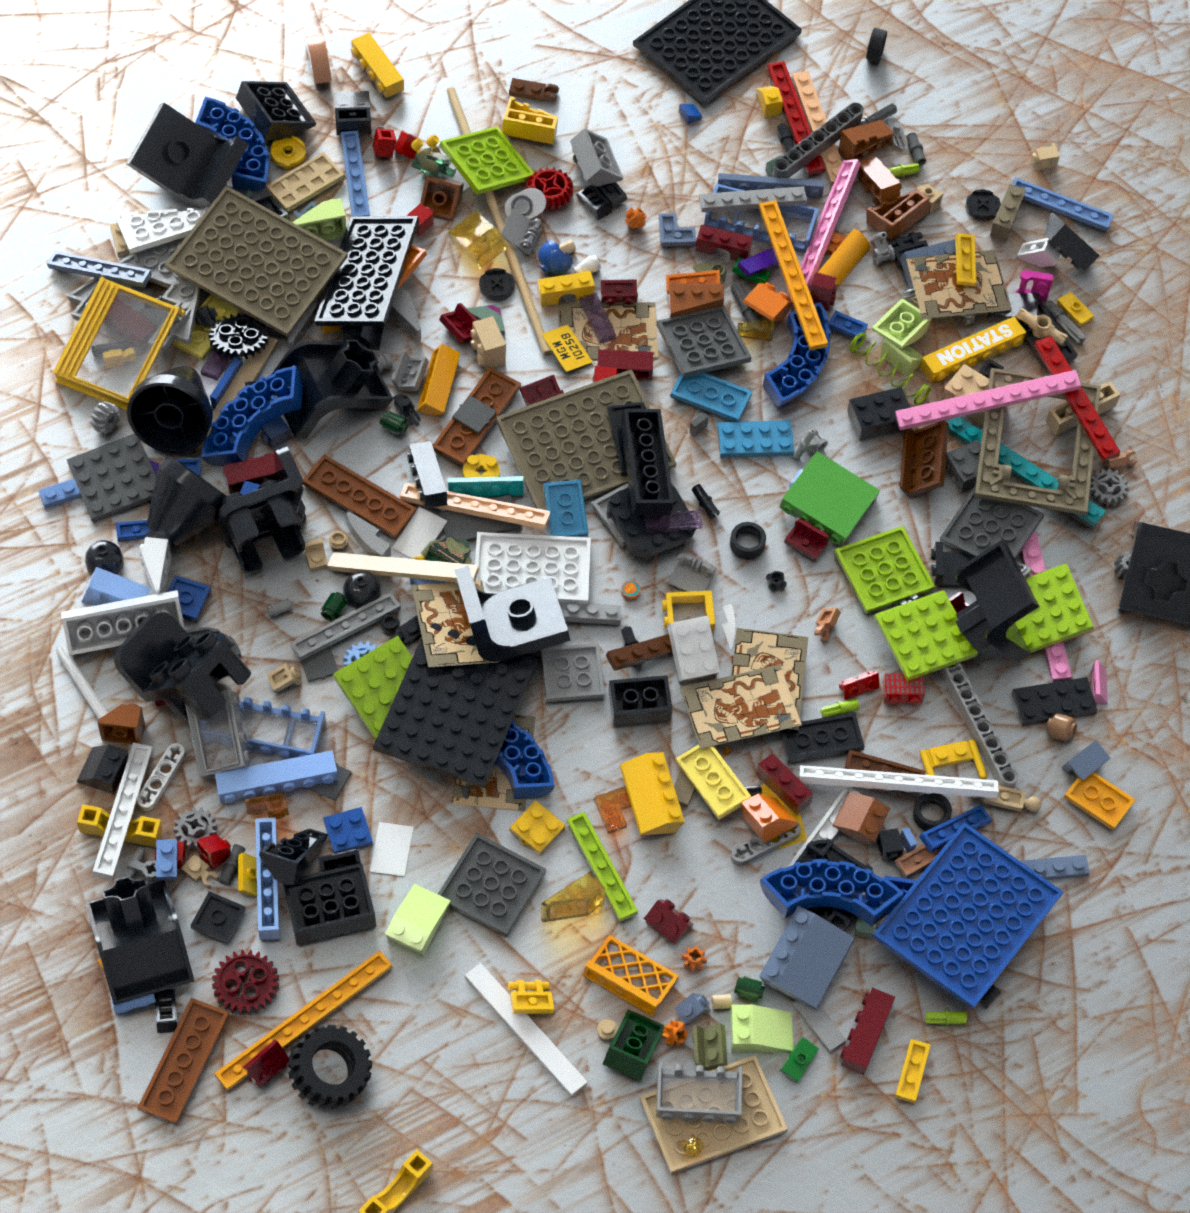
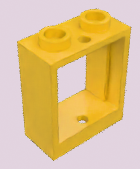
(689, 597)

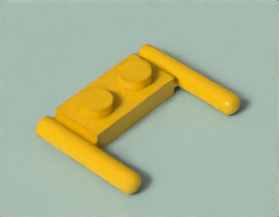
(951, 755)

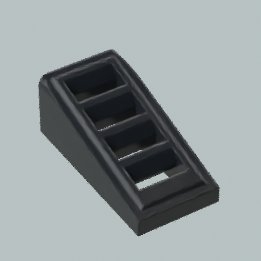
(598, 210)
(165, 1023)

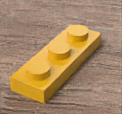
(965, 259)
(912, 1071)

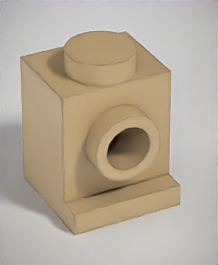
(1045, 157)
(935, 197)

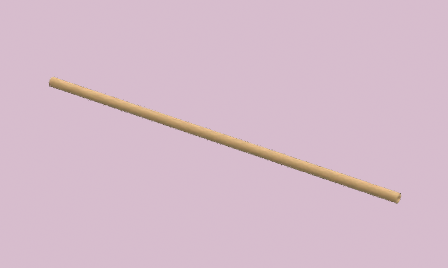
(514, 263)

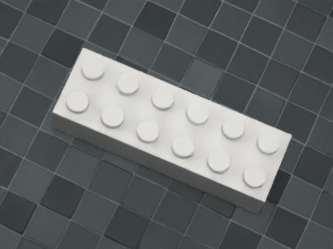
(114, 622)

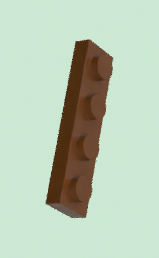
(640, 652)
(862, 761)

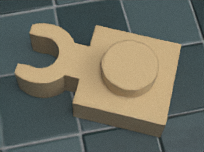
(198, 869)

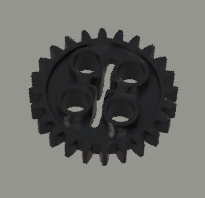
(238, 336)

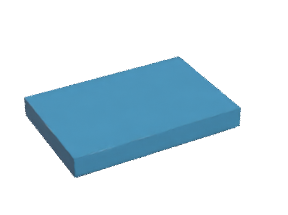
(566, 508)

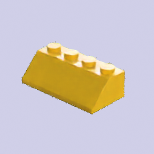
(652, 794)

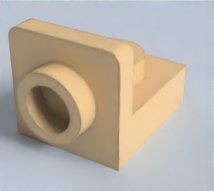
(316, 555)
(283, 677)

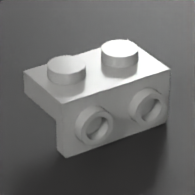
(409, 372)

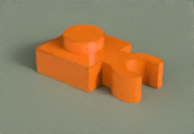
(834, 243)

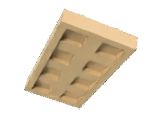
(305, 182)

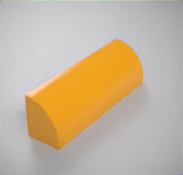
(846, 257)
(438, 380)

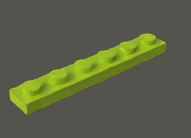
(602, 866)

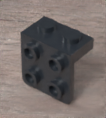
(946, 565)

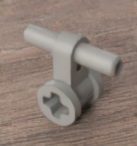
(881, 248)
(810, 441)
(135, 866)

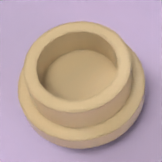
(338, 540)
(607, 1029)

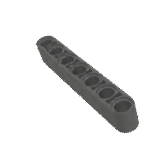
(817, 141)

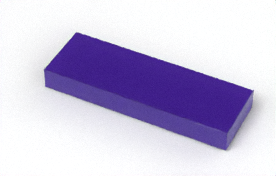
(758, 263)

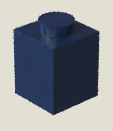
(275, 432)

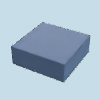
(908, 839)

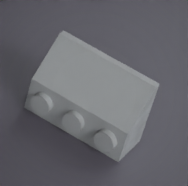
(595, 158)

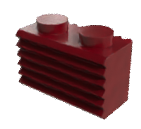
(824, 290)

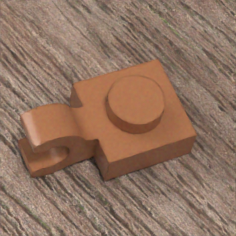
(1123, 458)
(826, 620)

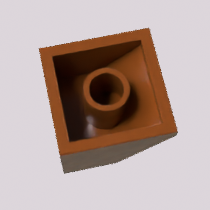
(442, 196)
(123, 725)
(861, 817)

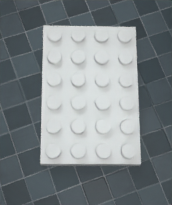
(521, 558)

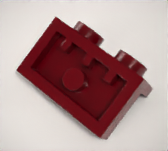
(266, 1063)

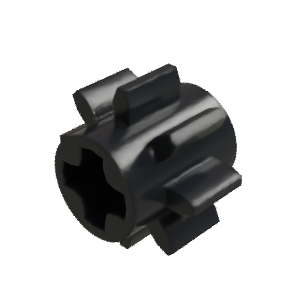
(206, 316)

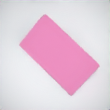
(1099, 683)

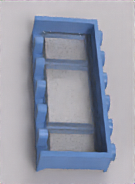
(798, 221)
(281, 729)

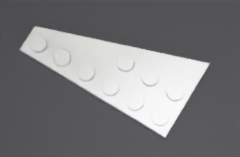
(156, 227)

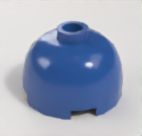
(553, 259)

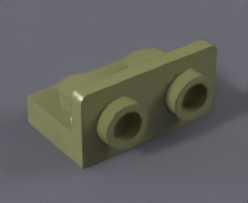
(710, 1046)

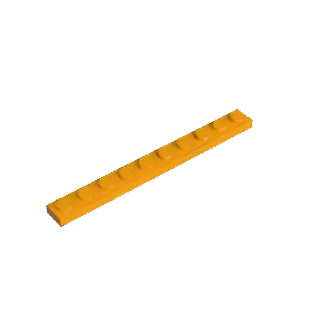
(793, 275)
(308, 1016)

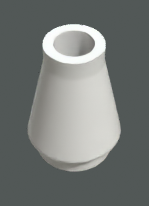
(589, 264)

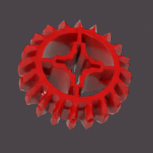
(549, 183)

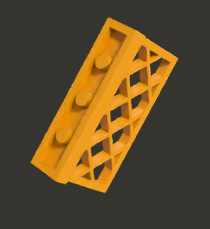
(623, 986)

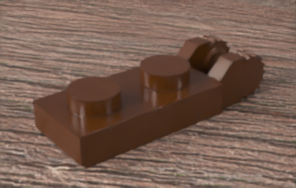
(533, 90)

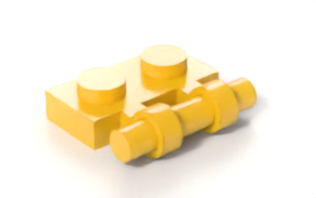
(530, 1002)

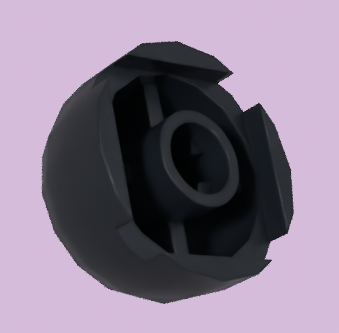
(104, 555)
(361, 589)

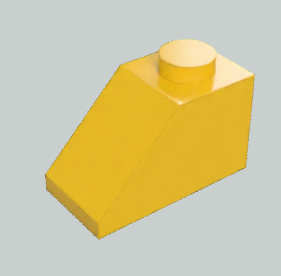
(770, 101)

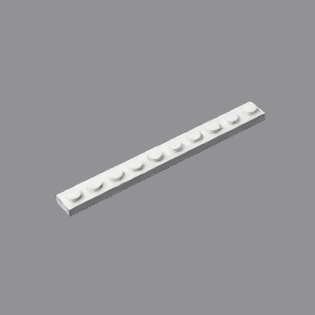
(899, 781)

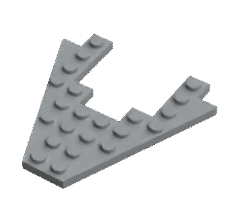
(180, 291)

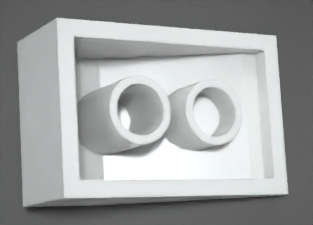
(157, 561)

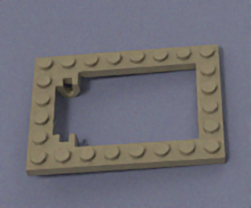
(1072, 490)

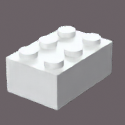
(693, 648)

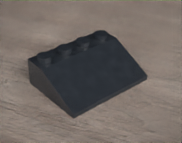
(274, 109)
(330, 904)

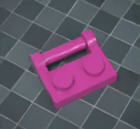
(1041, 283)

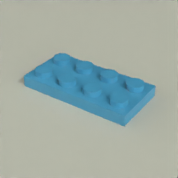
(712, 395)
(755, 438)

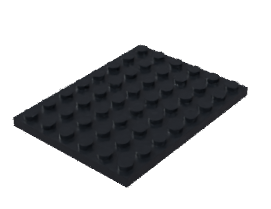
(715, 42)
(455, 714)

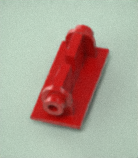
(864, 683)

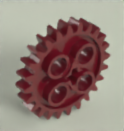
(229, 976)

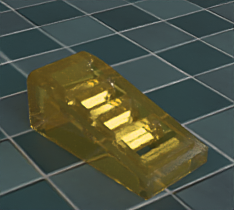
(757, 329)

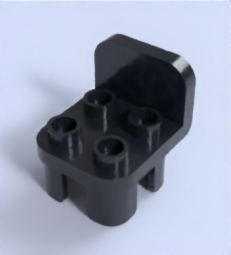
(266, 513)
(177, 668)

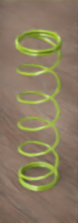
(919, 392)

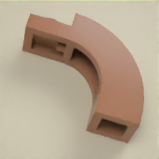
(318, 58)

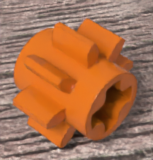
(635, 218)
(697, 953)
(675, 1033)

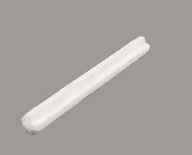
(81, 681)

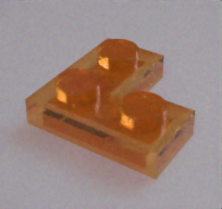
(274, 804)
(610, 807)

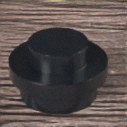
(390, 624)

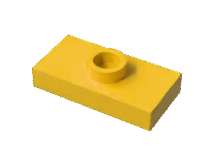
(1075, 309)
(247, 875)

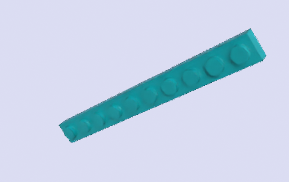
(1020, 466)

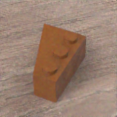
(864, 140)
(878, 180)
(898, 214)
(694, 298)

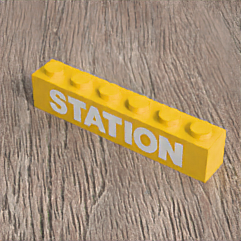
(973, 349)

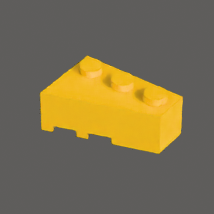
(529, 123)

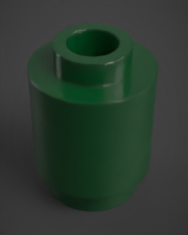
(393, 423)
(333, 606)
(749, 988)

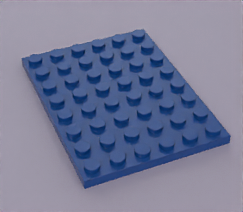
(968, 915)

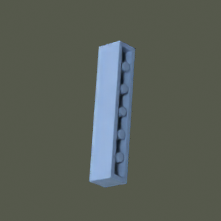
(276, 777)
(266, 885)

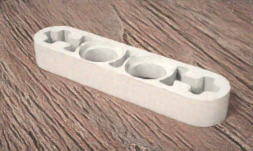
(161, 777)

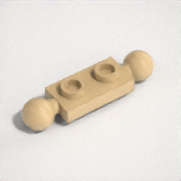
(1013, 800)

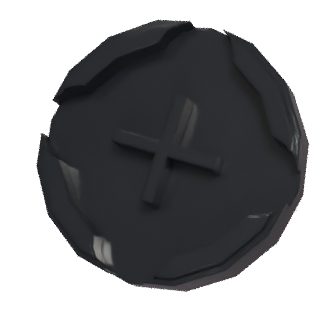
(982, 205)
(496, 284)

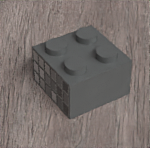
(963, 465)

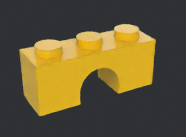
(553, 288)

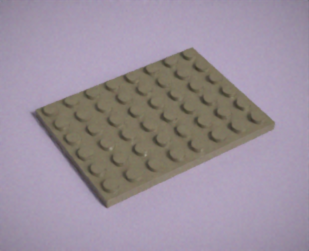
(256, 261)
(571, 437)

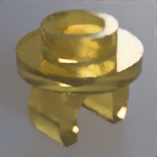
(692, 1147)

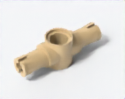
(1047, 329)

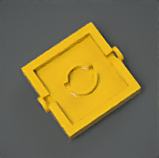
(537, 827)

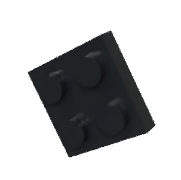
(218, 917)

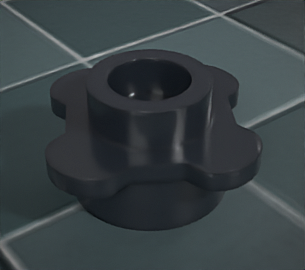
(776, 575)

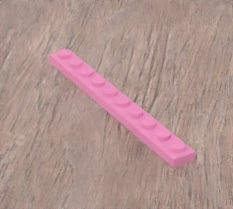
(829, 219)
(987, 400)
(1056, 653)

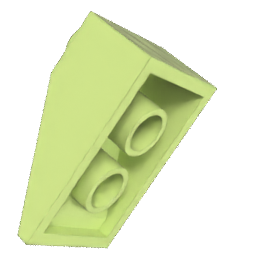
(325, 220)
(902, 324)
(417, 919)
(760, 1030)

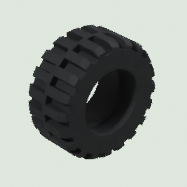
(348, 1048)

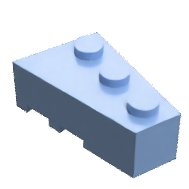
(108, 588)

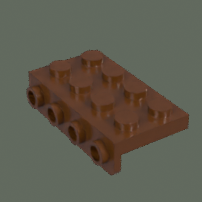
(924, 458)

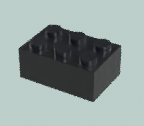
(875, 413)
(640, 700)

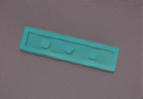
(487, 486)

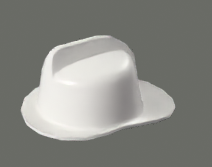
(527, 202)

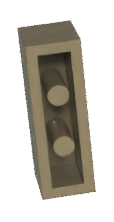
(1008, 212)

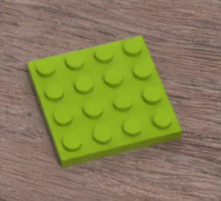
(486, 160)
(884, 569)
(1060, 610)
(924, 635)
(374, 682)

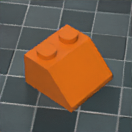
(769, 302)
(767, 816)

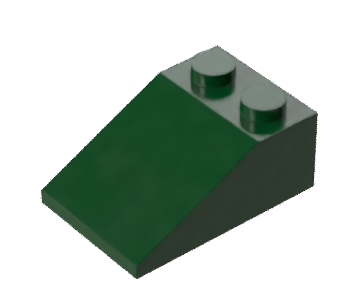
(633, 1045)

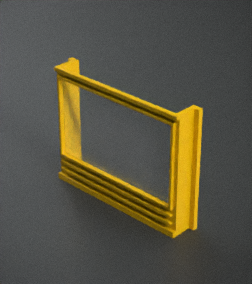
(115, 343)

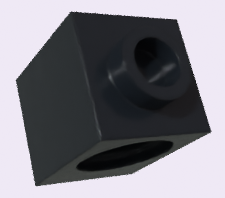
(890, 844)

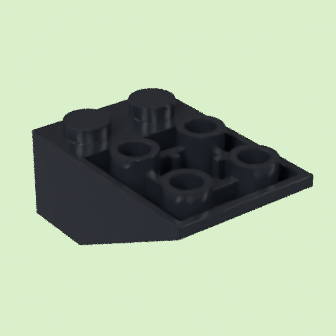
(352, 112)

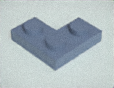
(672, 234)

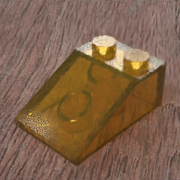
(478, 239)
(576, 900)

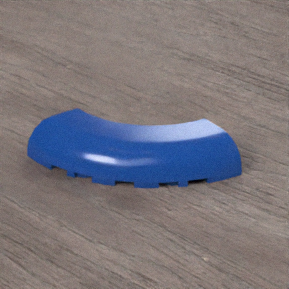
(229, 123)
(801, 366)
(250, 410)
(525, 765)
(831, 885)

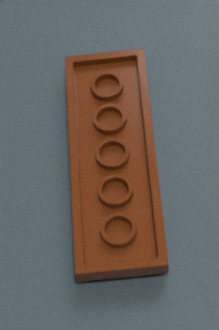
(459, 441)
(359, 496)
(183, 1061)

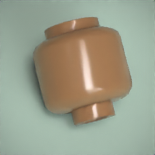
(1062, 727)

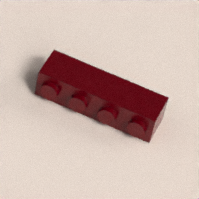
(868, 1030)

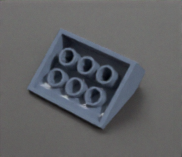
(806, 958)

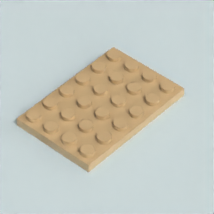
(758, 1122)

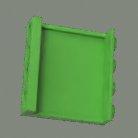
(829, 498)

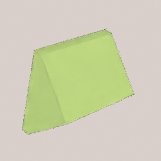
(908, 357)

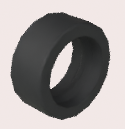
(876, 45)
(743, 552)
(934, 798)

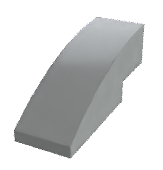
(367, 536)

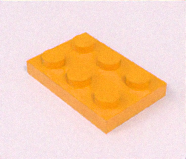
(1100, 799)

